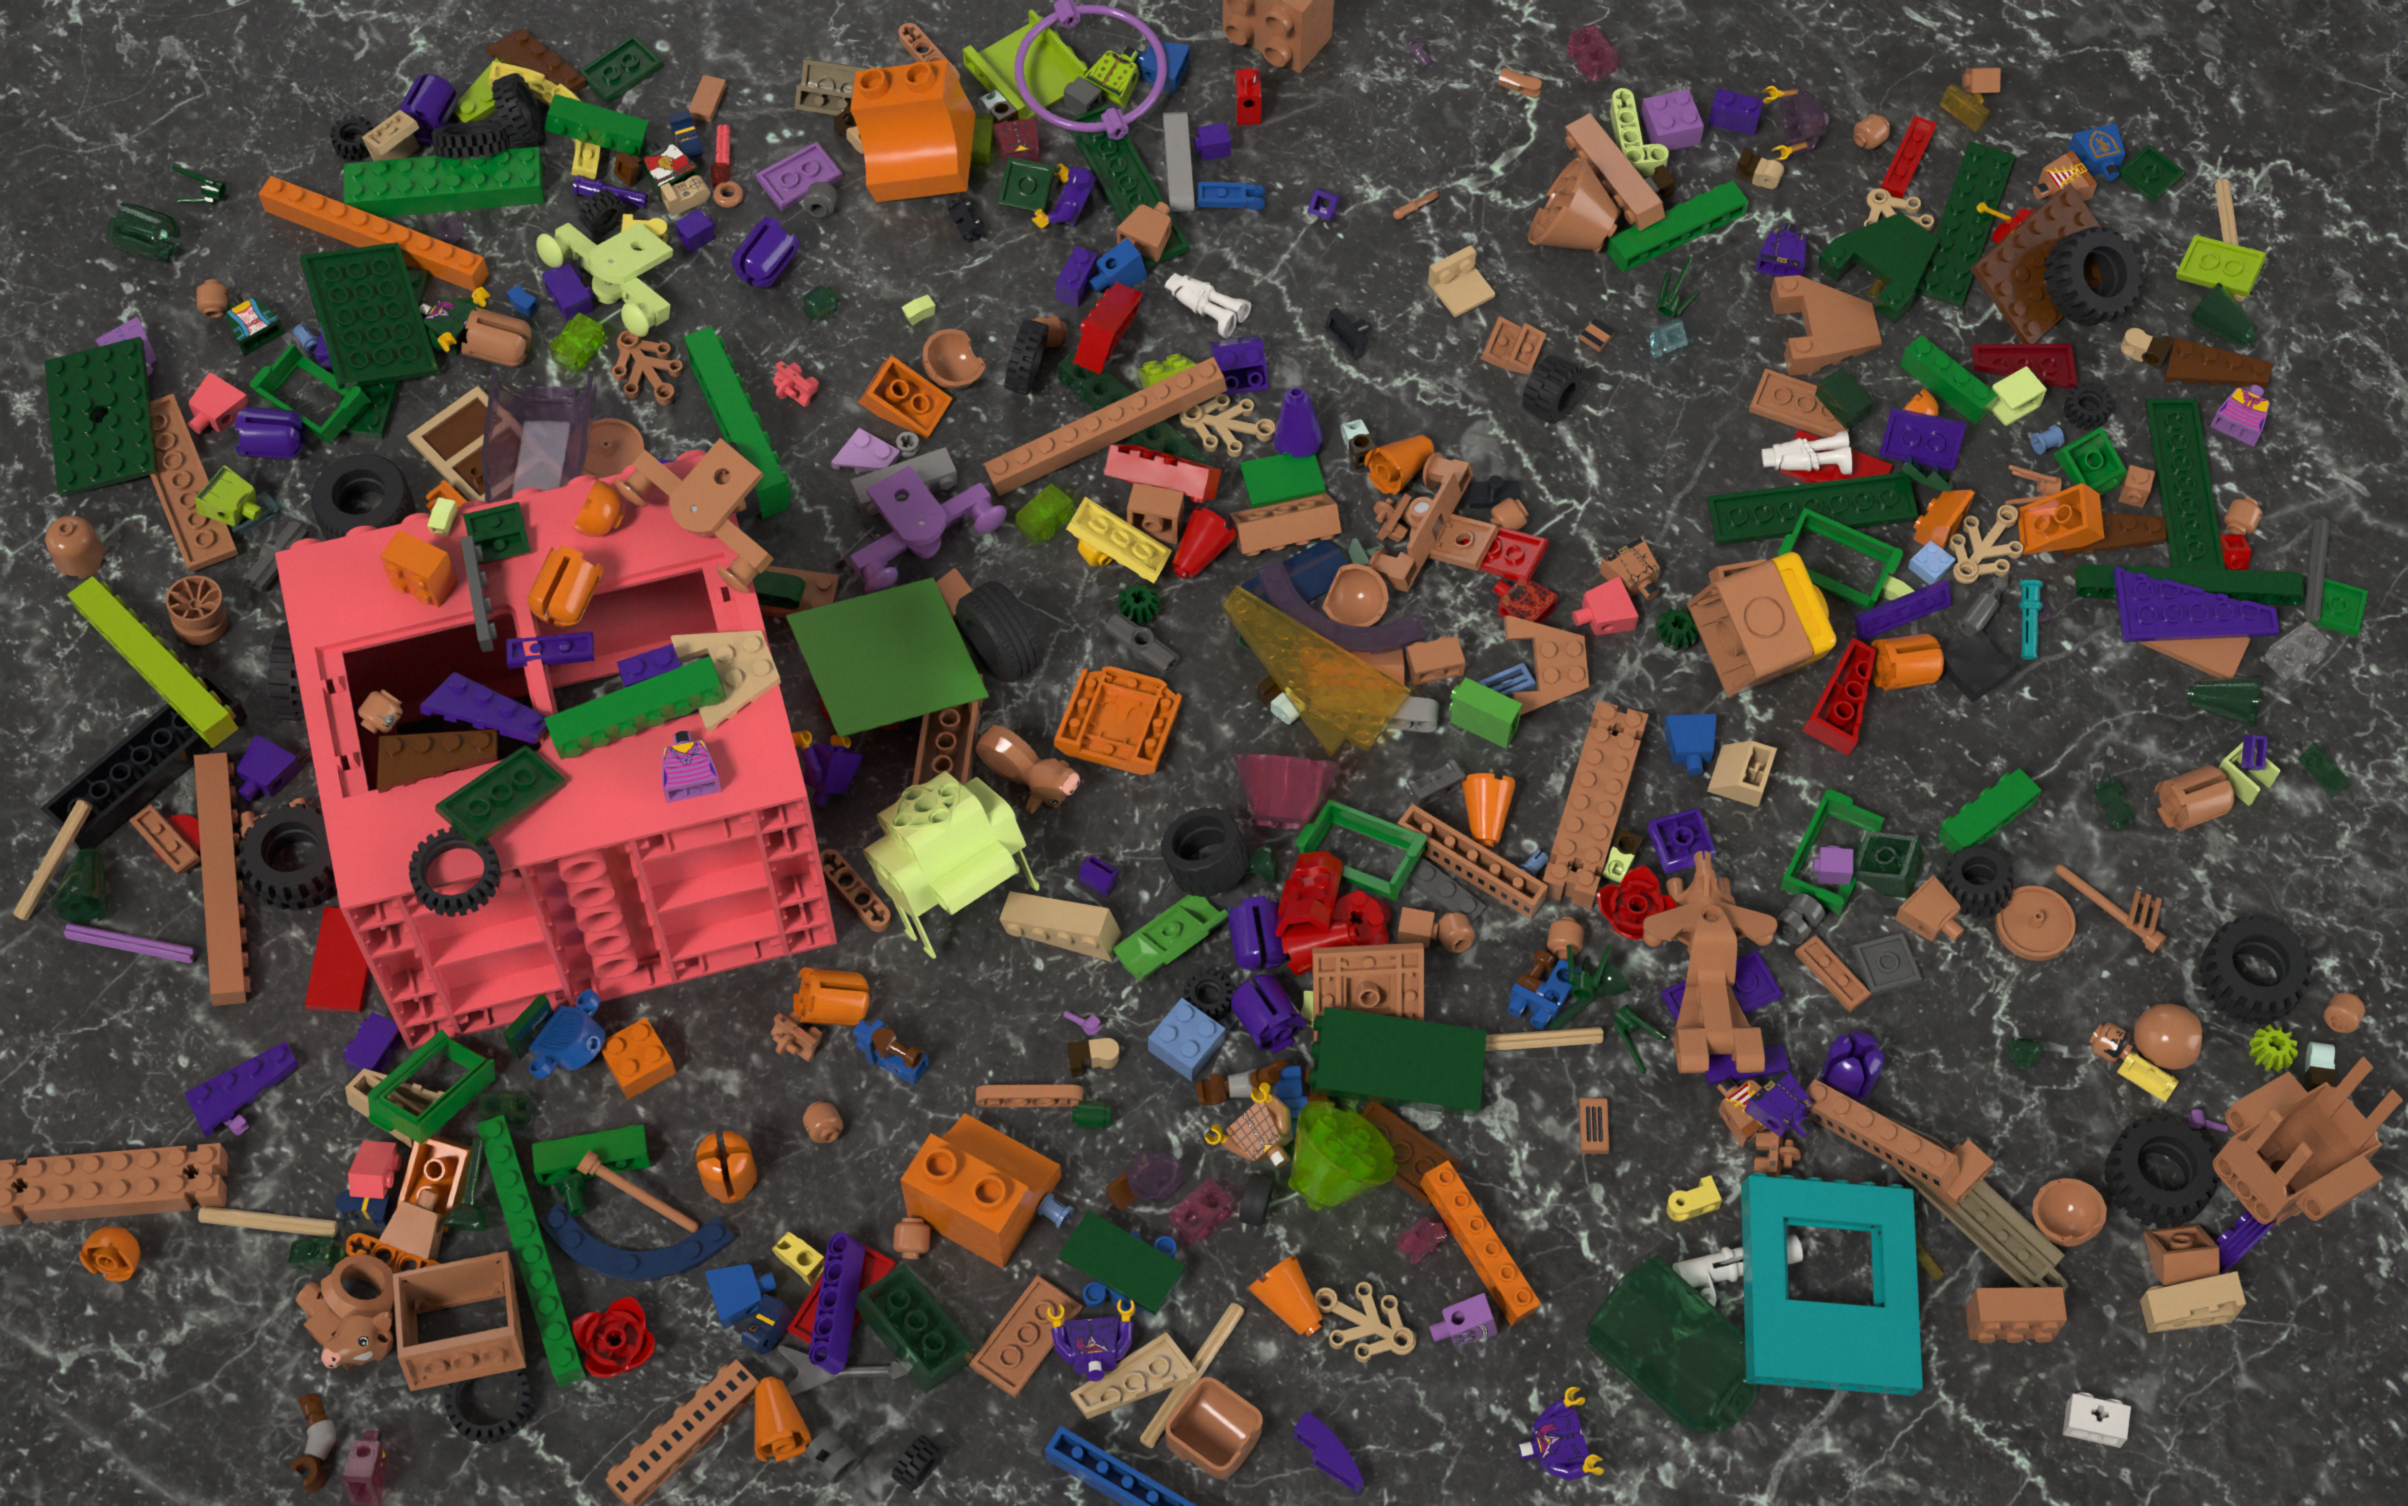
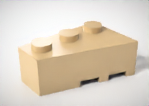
(406, 1096)
(2193, 1303)

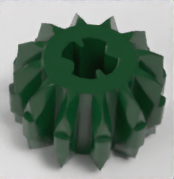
(1148, 601)
(1677, 629)

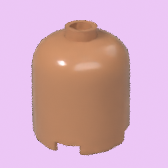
(74, 546)

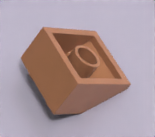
(2182, 1254)

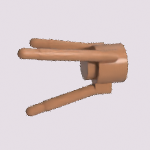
(2046, 485)

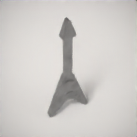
(812, 1377)

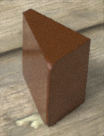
(1119, 1193)

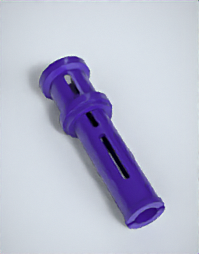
(588, 187)

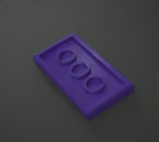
(1752, 987)

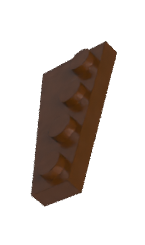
(527, 52)
(2204, 363)
(2125, 531)
(419, 756)

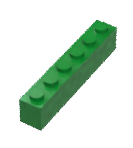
(1681, 225)
(635, 708)

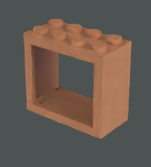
(465, 1355)

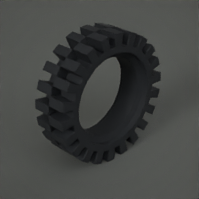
(470, 139)

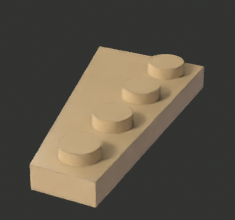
(1139, 1375)

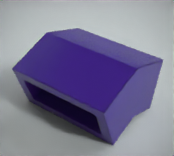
(2248, 752)
(1098, 875)

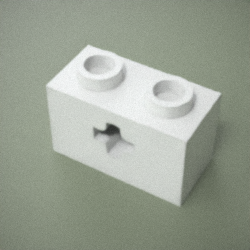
(2082, 1423)

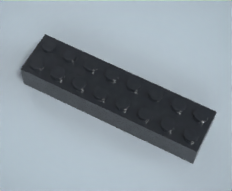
(134, 770)

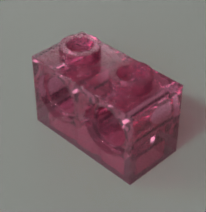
(1592, 52)
(1195, 1207)

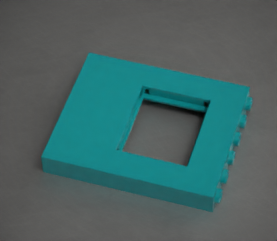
(1821, 1341)

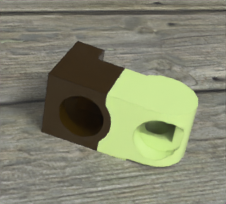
(1622, 855)

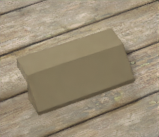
(825, 86)

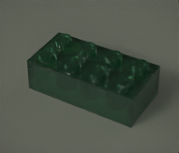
(914, 1328)

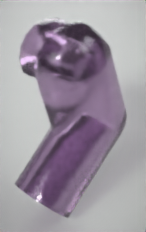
(1416, 49)

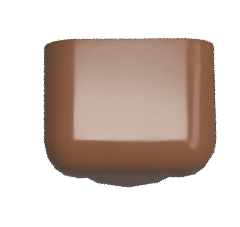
(1213, 1428)

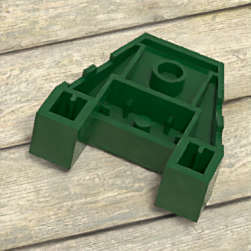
(1892, 251)

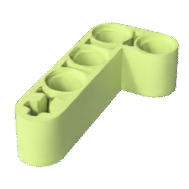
(1628, 135)

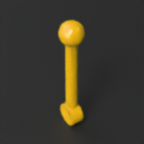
(1982, 207)

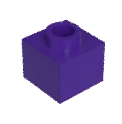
(1317, 203)

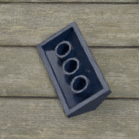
(1309, 572)

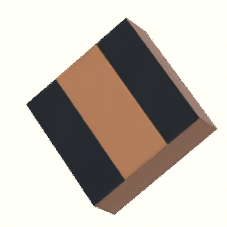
(1597, 335)

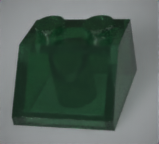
(1889, 863)

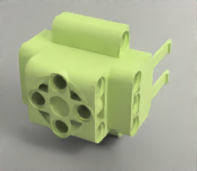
(945, 848)

